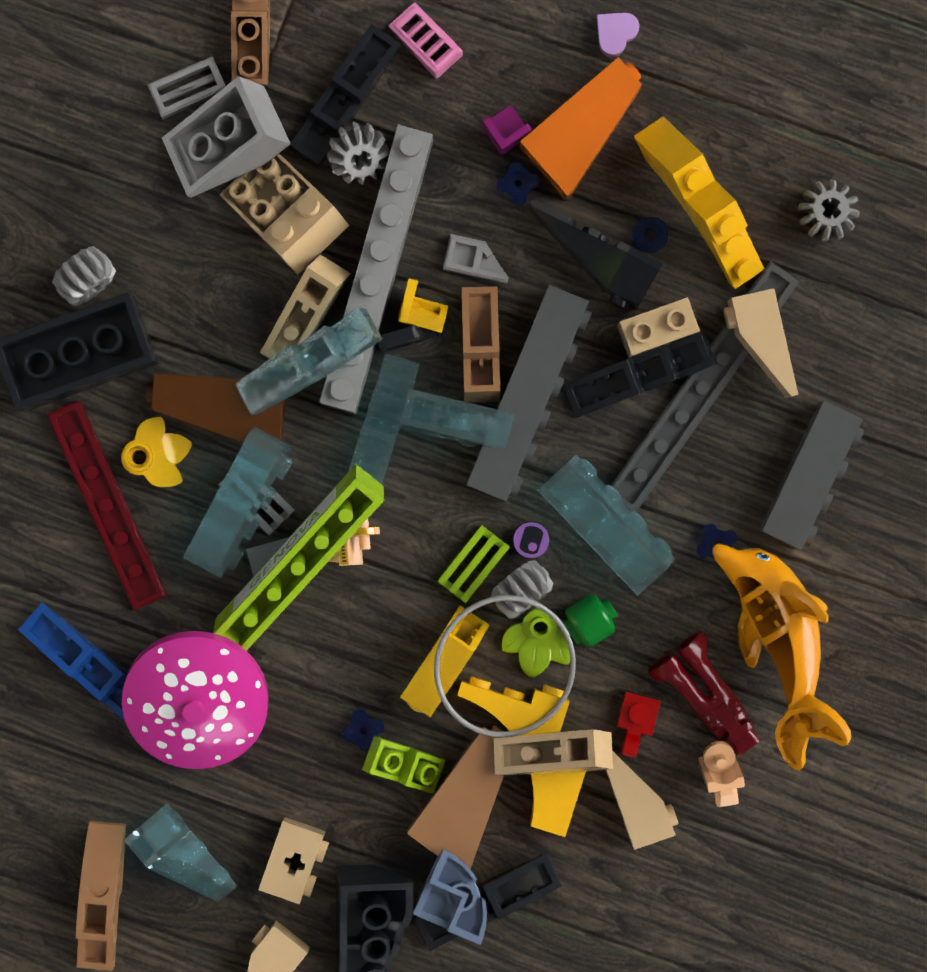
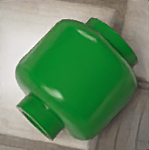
(590, 620)

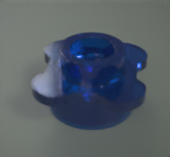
(520, 193)
(711, 535)
(361, 720)

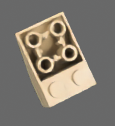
(285, 212)

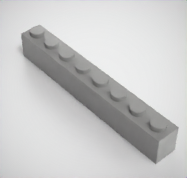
(381, 257)

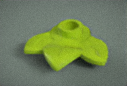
(536, 647)

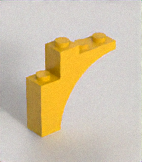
(703, 199)
(552, 792)

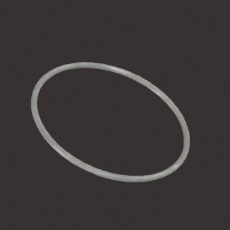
(443, 639)

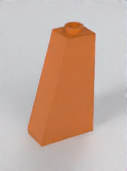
(577, 131)

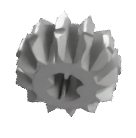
(353, 143)
(841, 210)
(83, 276)
(526, 581)

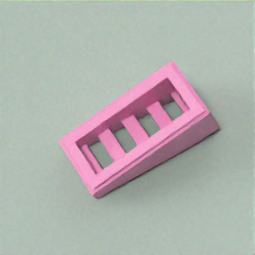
(443, 62)

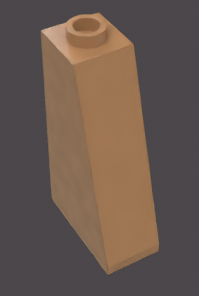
(462, 803)

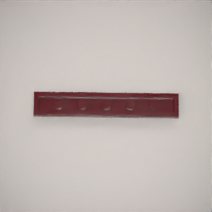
(107, 505)

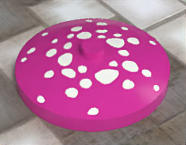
(195, 700)

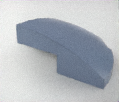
(453, 899)

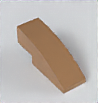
(480, 344)

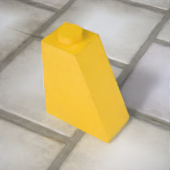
(460, 645)

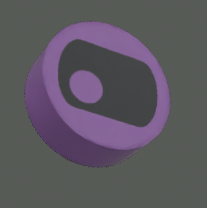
(531, 540)

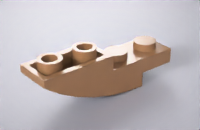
(250, 40)
(99, 895)

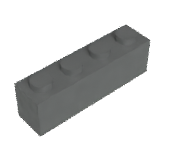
(811, 476)

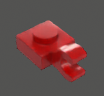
(637, 717)

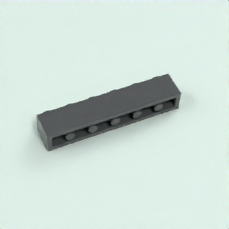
(529, 390)

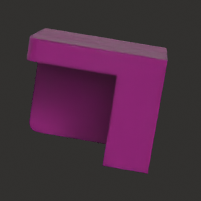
(505, 130)

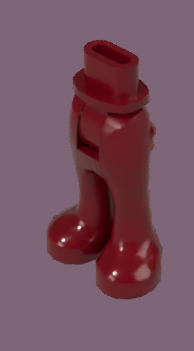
(720, 711)

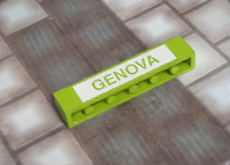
(300, 558)

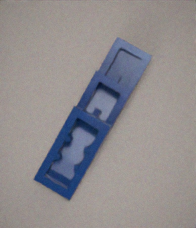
(76, 656)

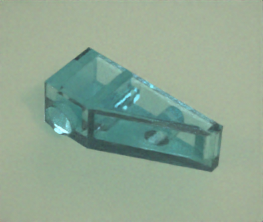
(456, 420)

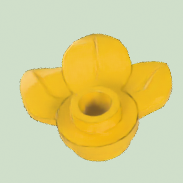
(161, 451)

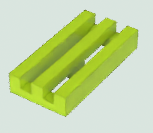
(492, 539)

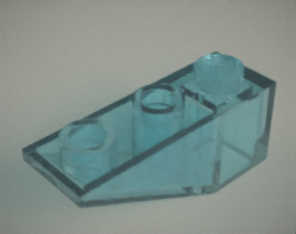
(175, 852)

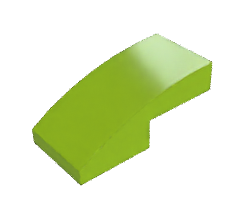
(403, 764)

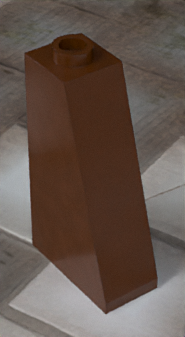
(212, 405)

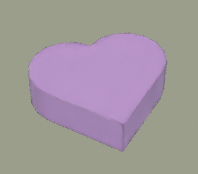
(615, 32)

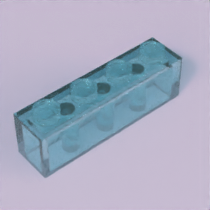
(238, 502)
(607, 524)

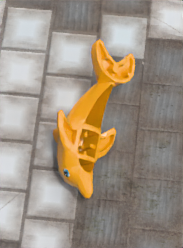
(784, 621)

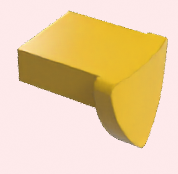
(421, 311)

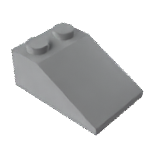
(226, 137)

